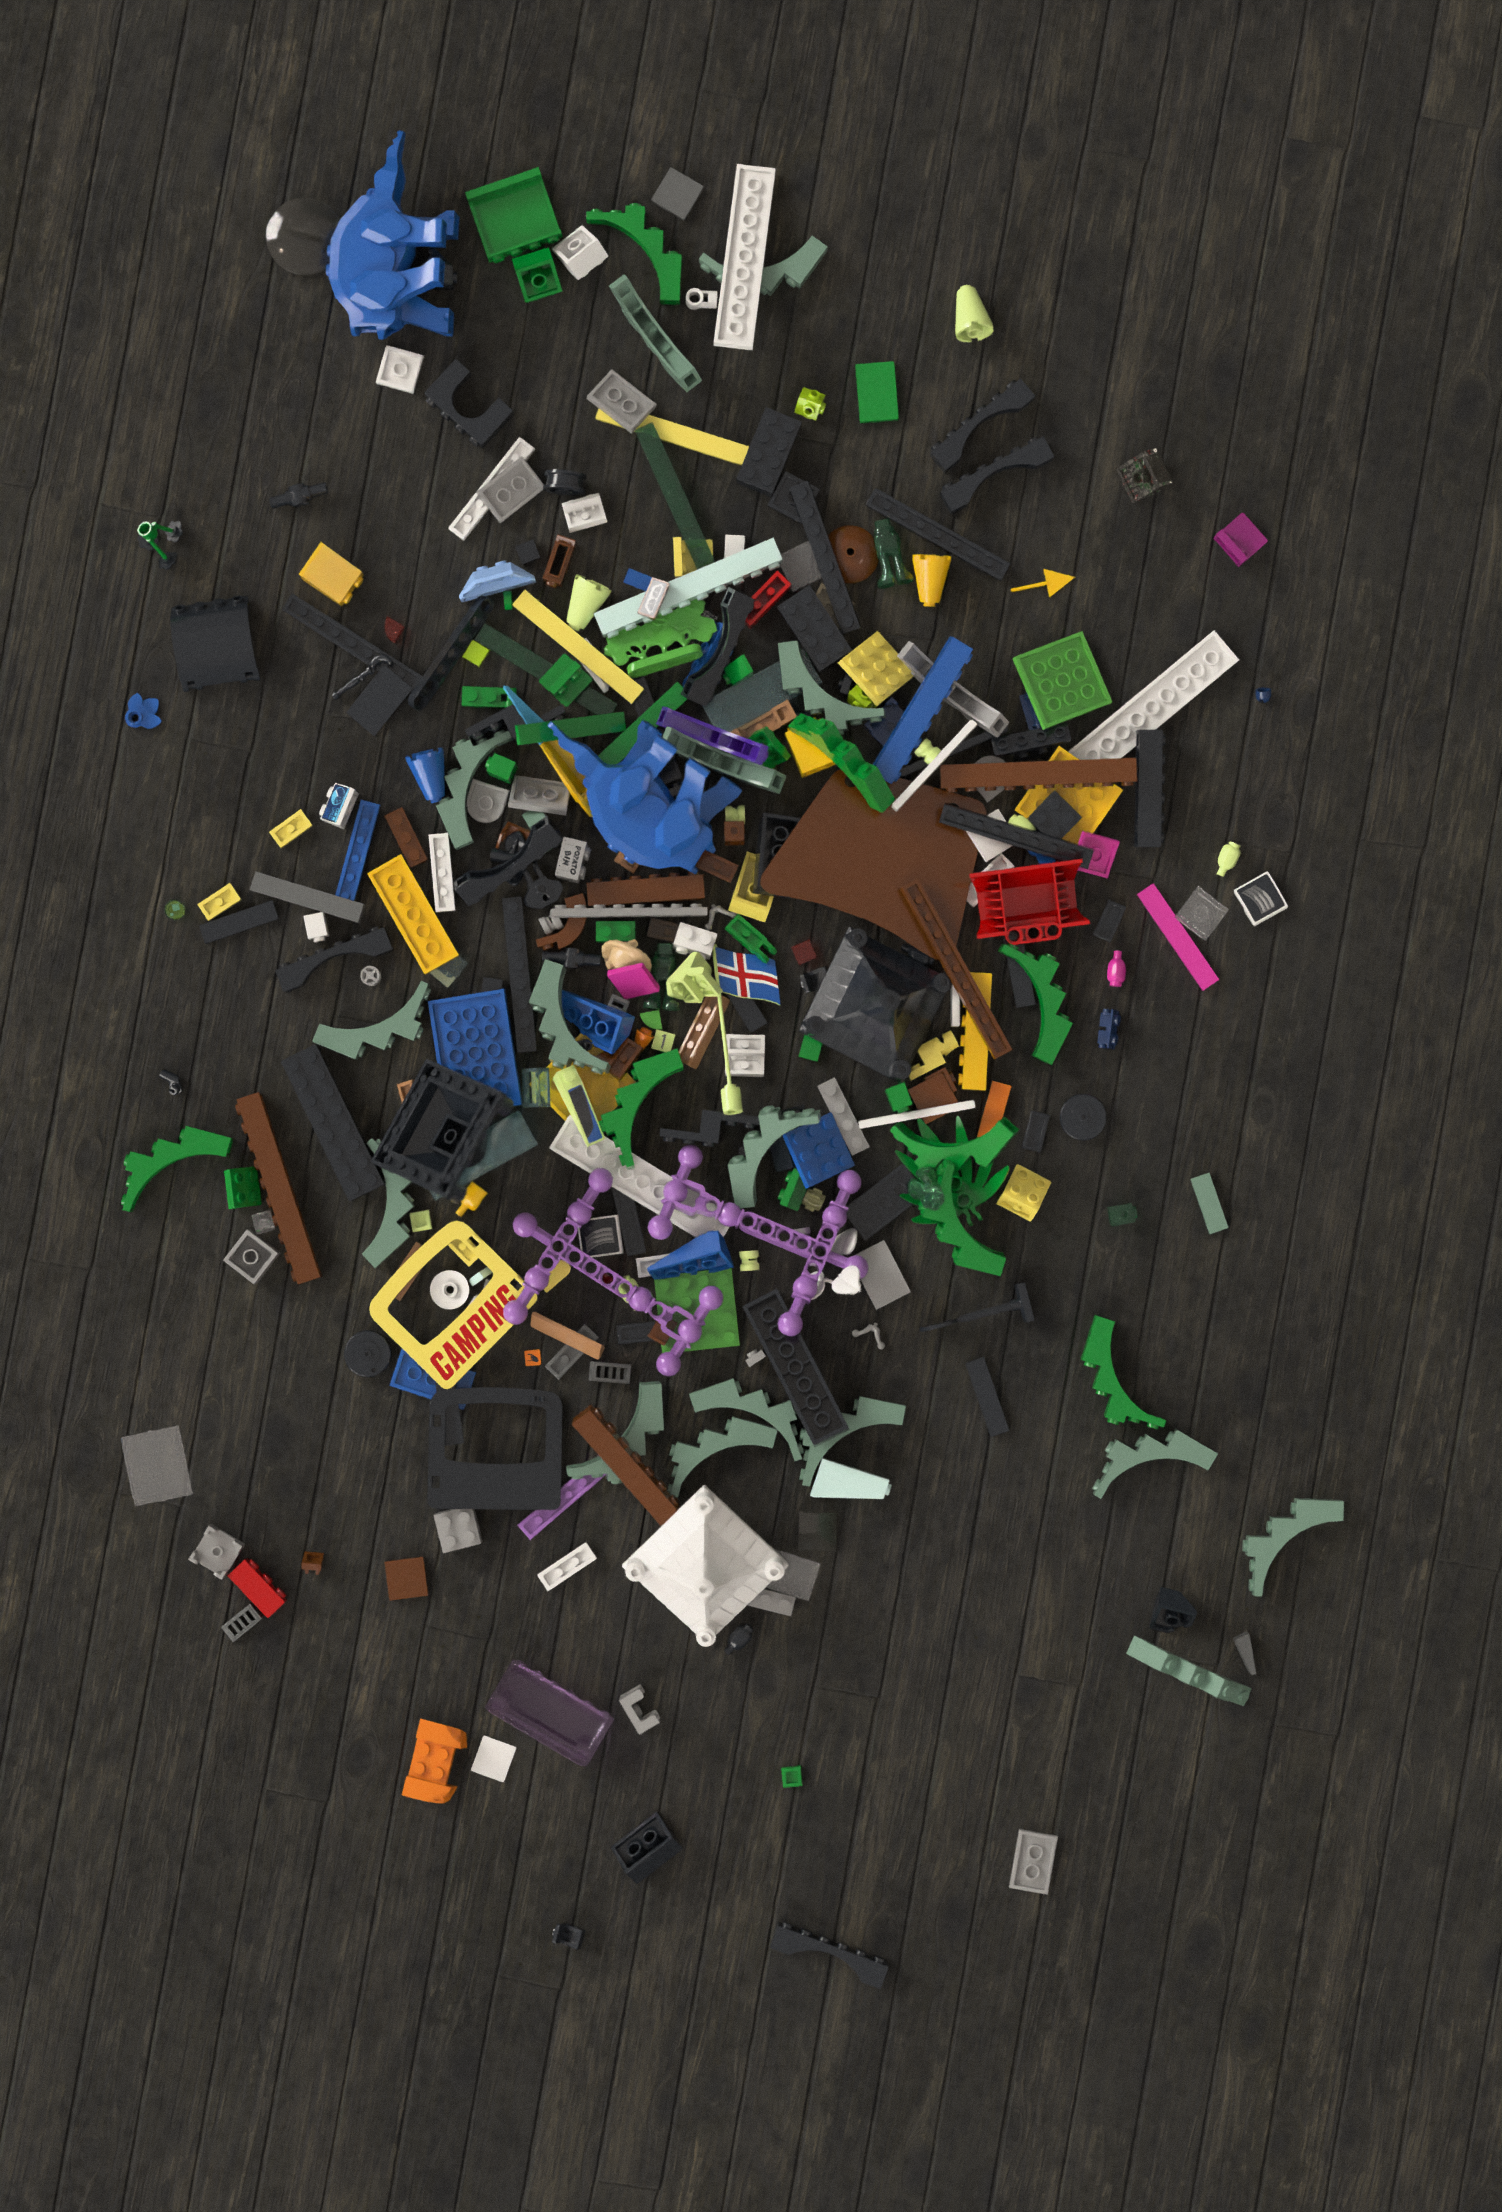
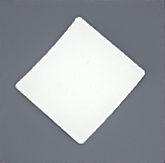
(493, 1758)

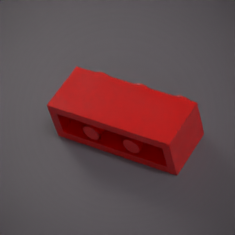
(767, 597)
(258, 1587)

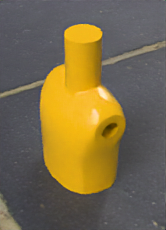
(473, 1198)

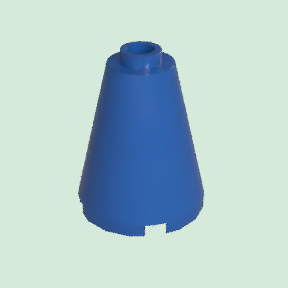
(429, 773)

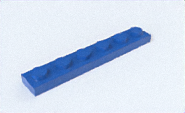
(357, 850)

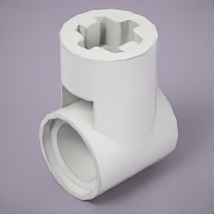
(712, 299)

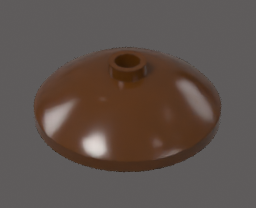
(863, 561)

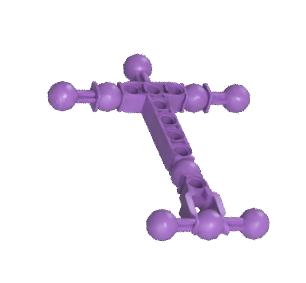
(731, 1215)
(639, 1298)

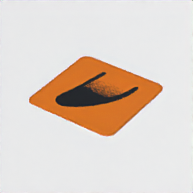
(532, 1357)

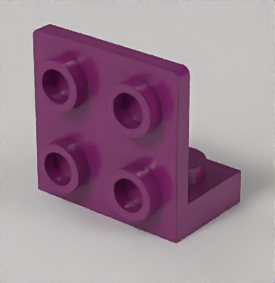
(1240, 539)

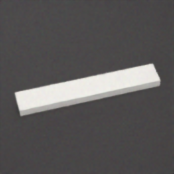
(476, 508)
(938, 760)
(917, 1114)

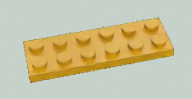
(413, 914)

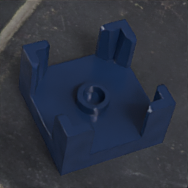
(883, 729)

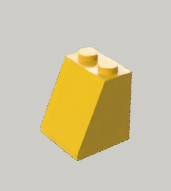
(331, 575)
(806, 755)

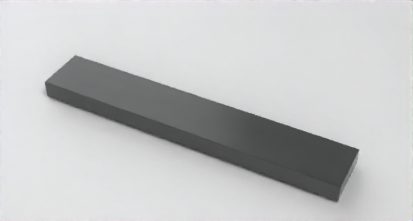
(307, 897)

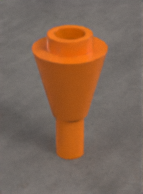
(643, 1037)

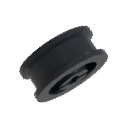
(564, 482)

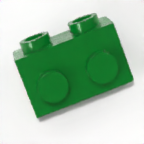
(777, 751)
(794, 1192)

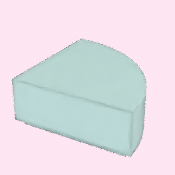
(480, 1276)

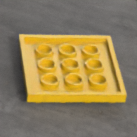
(1089, 802)
(598, 1087)

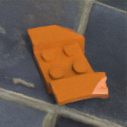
(433, 1762)

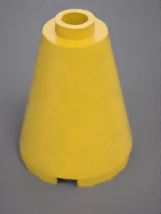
(930, 576)

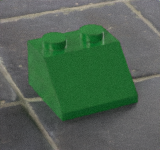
(537, 275)

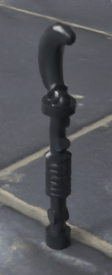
(370, 670)

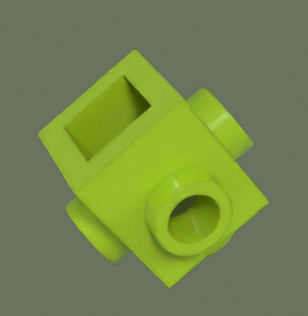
(810, 404)
(858, 698)

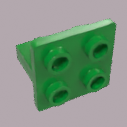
(565, 680)
(242, 1187)

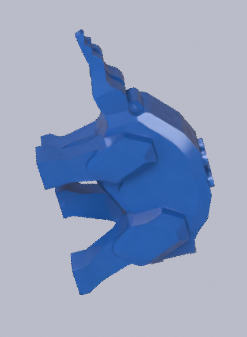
(375, 253)
(638, 809)

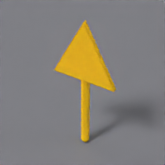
(1054, 582)

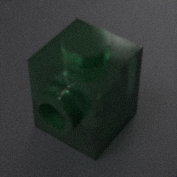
(1122, 1214)

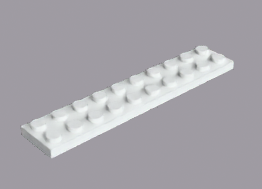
(744, 257)
(1158, 700)
(641, 1183)

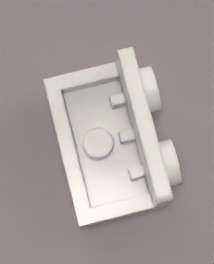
(584, 512)
(694, 939)

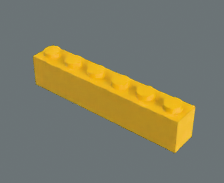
(975, 1050)

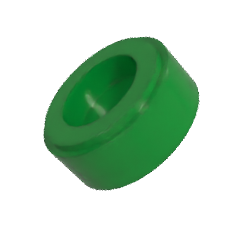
(508, 601)

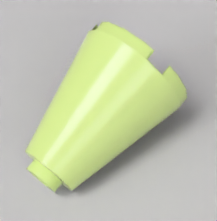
(971, 316)
(585, 601)

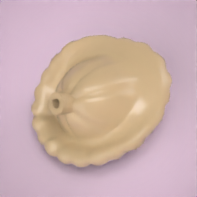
(622, 954)

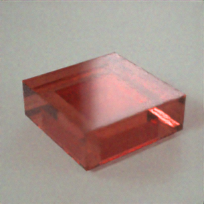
(804, 952)

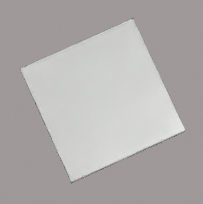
(399, 369)
(986, 846)

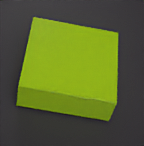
(476, 653)

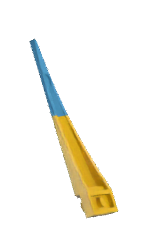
(560, 758)

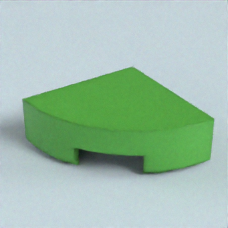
(652, 1019)

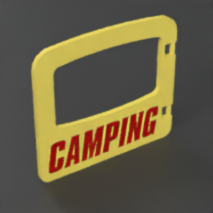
(473, 1331)

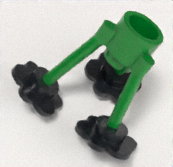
(148, 539)

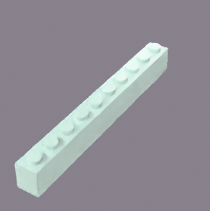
(693, 586)

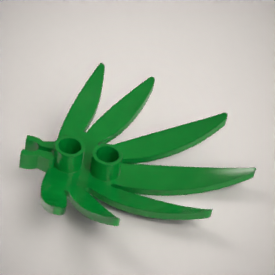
(964, 1192)

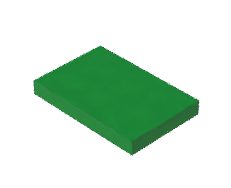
(876, 392)

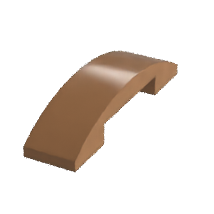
(773, 719)

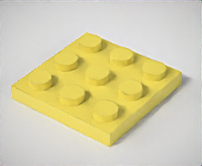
(876, 668)

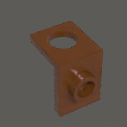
(508, 829)
(949, 1077)
(658, 1335)

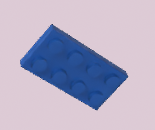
(414, 1379)

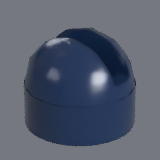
(1263, 694)

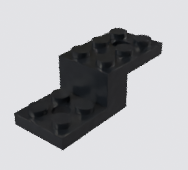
(510, 717)
(709, 1128)

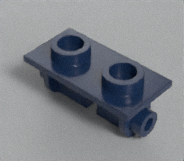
(1030, 715)
(1110, 1020)

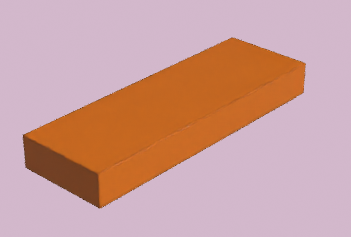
(994, 1107)

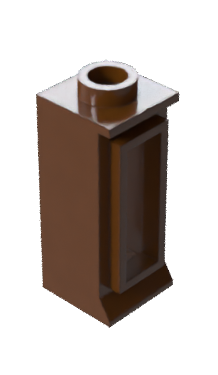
(553, 580)
(734, 832)

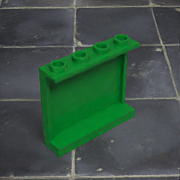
(513, 215)

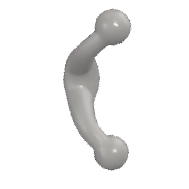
(715, 909)
(873, 1328)

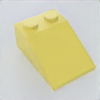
(743, 898)

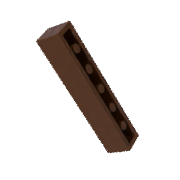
(644, 891)

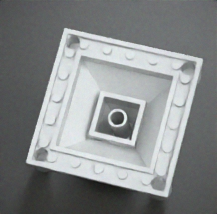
(705, 1565)

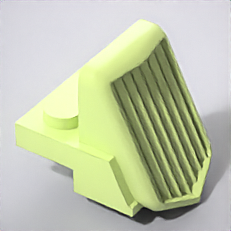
(693, 980)

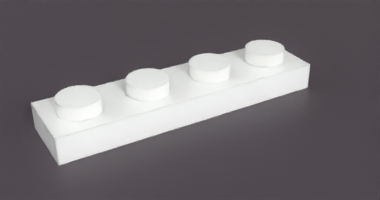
(442, 872)

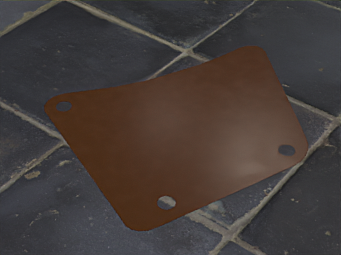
(862, 858)

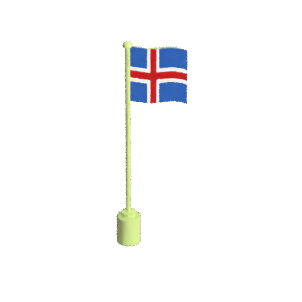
(745, 978)

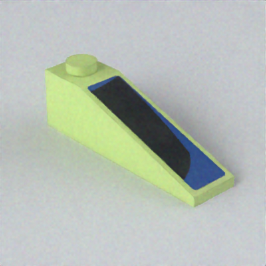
(578, 1104)

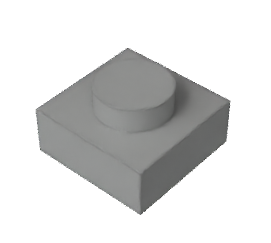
(754, 1356)

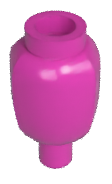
(1116, 970)

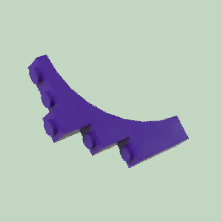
(713, 736)

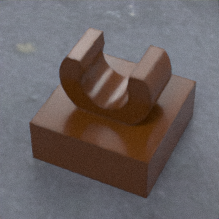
(312, 1561)

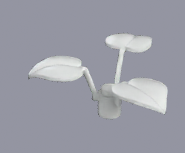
(849, 1279)

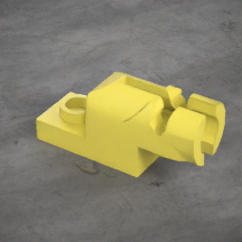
(932, 1054)

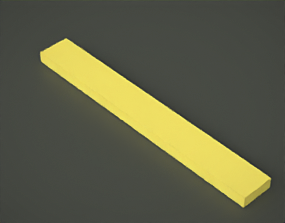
(690, 438)
(578, 647)

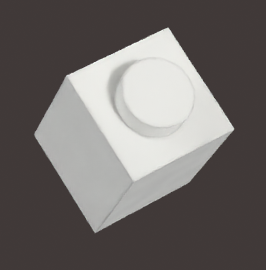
(316, 927)

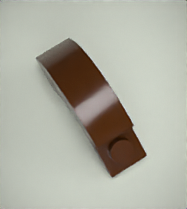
(570, 932)

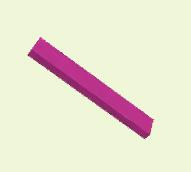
(1177, 937)

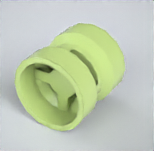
(927, 751)
(733, 814)
(746, 1264)

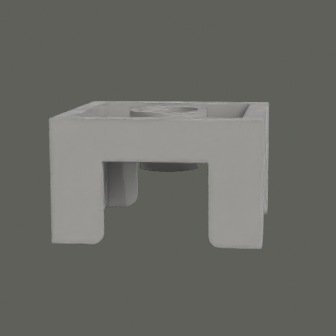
(217, 1551)
(634, 1712)

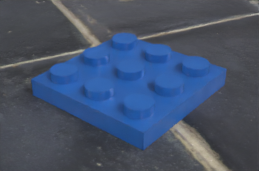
(818, 1150)

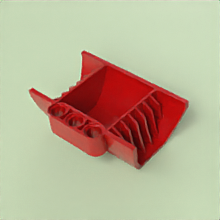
(1028, 899)

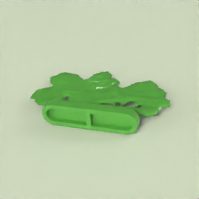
(663, 632)

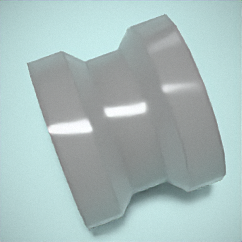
(368, 973)

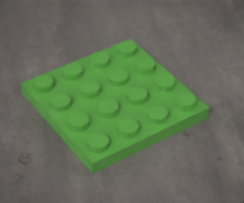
(1062, 680)
(684, 1291)

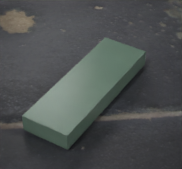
(1209, 1203)

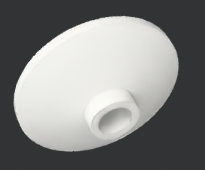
(439, 1289)

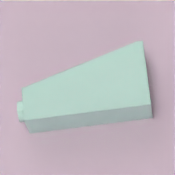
(843, 1481)

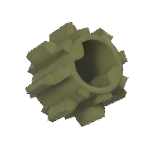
(813, 1199)

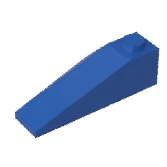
(600, 1023)
(700, 1254)

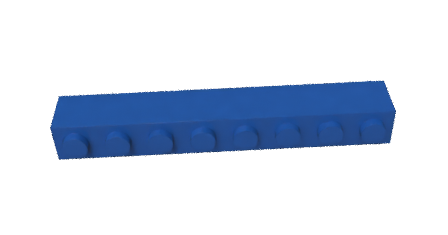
(922, 708)

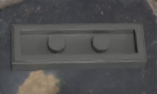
(568, 1355)

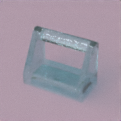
(539, 1085)

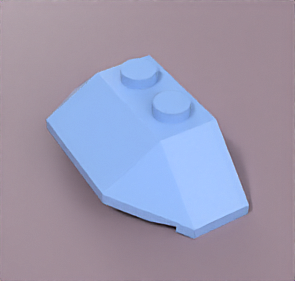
(495, 580)

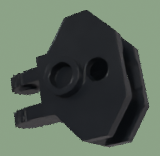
(539, 887)

